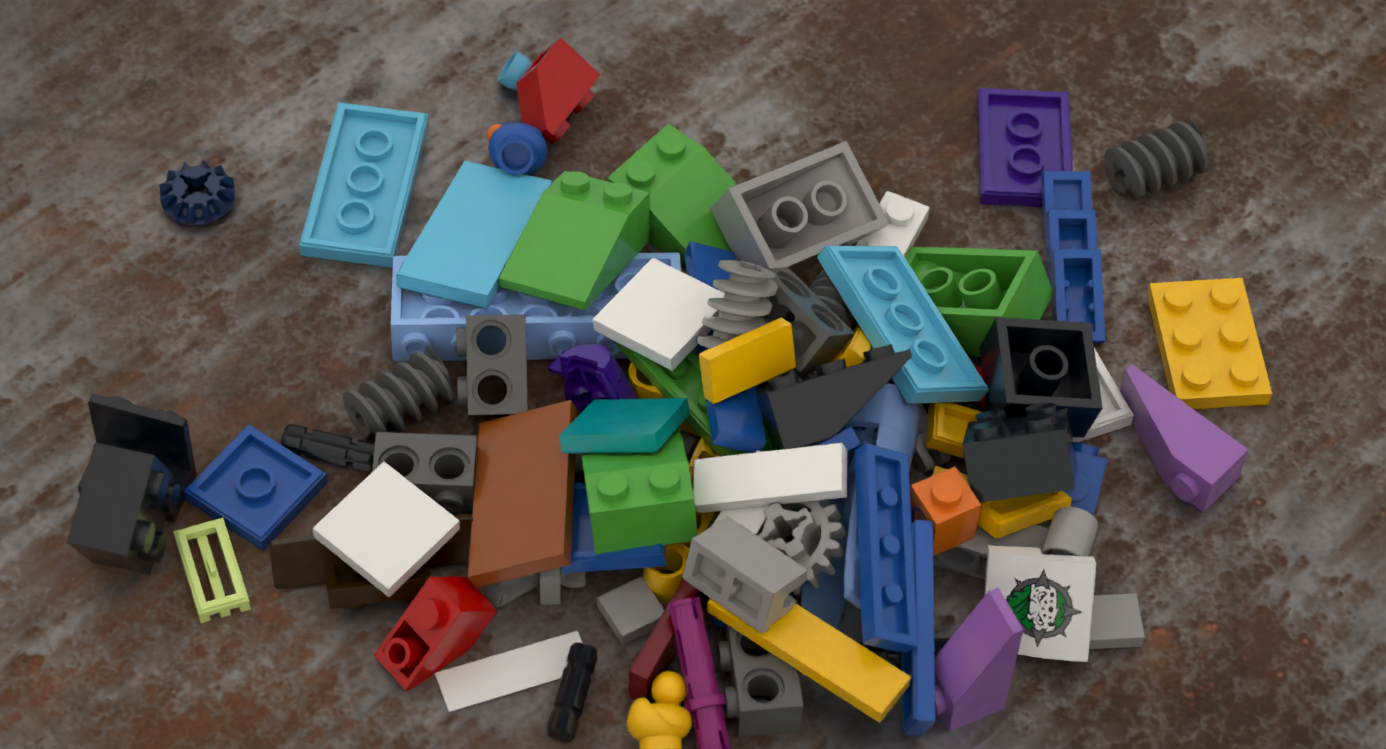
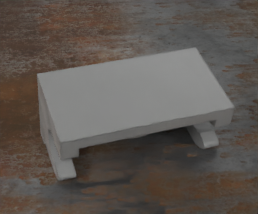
(743, 573)

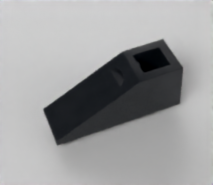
(820, 406)

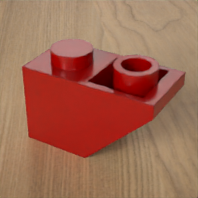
(554, 88)
(435, 629)

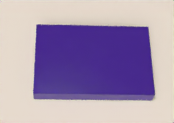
(1019, 140)

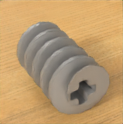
(742, 303)

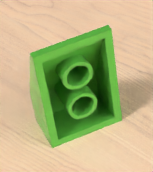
(682, 189)
(578, 240)
(979, 285)
(640, 497)

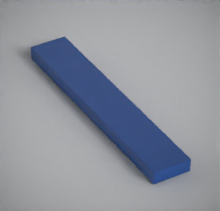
(738, 419)

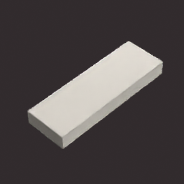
(770, 478)

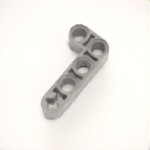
(1070, 534)

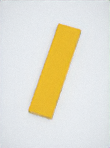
(827, 658)

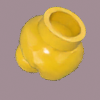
(662, 723)

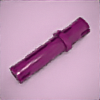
(697, 667)

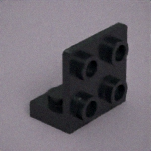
(147, 431)

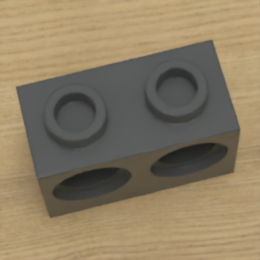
(815, 327)
(508, 365)
(428, 460)
(759, 677)

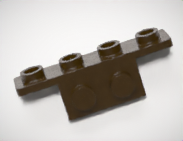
(308, 562)

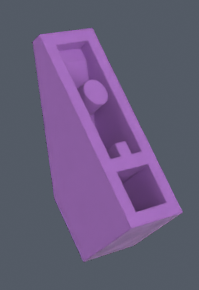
(1184, 446)
(977, 663)

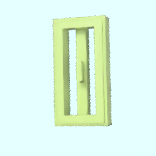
(221, 604)

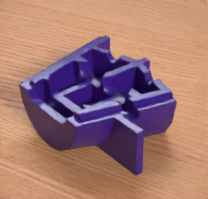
(591, 375)

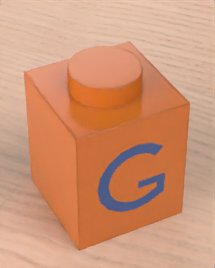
(950, 507)

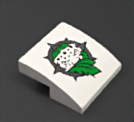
(1047, 597)

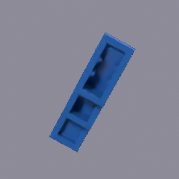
(1072, 250)

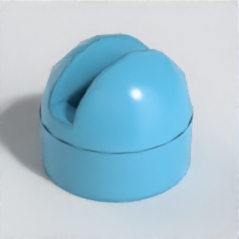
(513, 70)

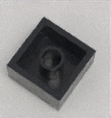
(1042, 363)
(1020, 453)
(123, 509)

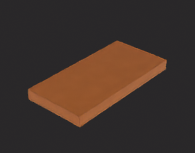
(522, 496)

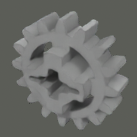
(810, 526)

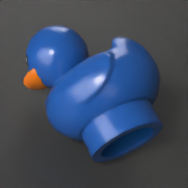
(517, 148)

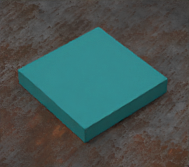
(624, 425)

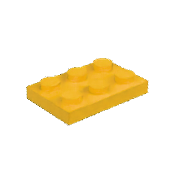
(1209, 343)

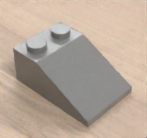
(799, 210)

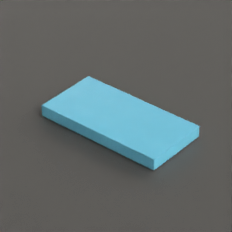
(364, 185)
(471, 235)
(899, 312)

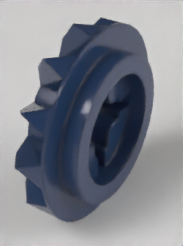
(198, 207)

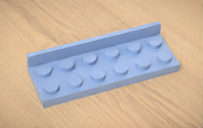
(550, 326)

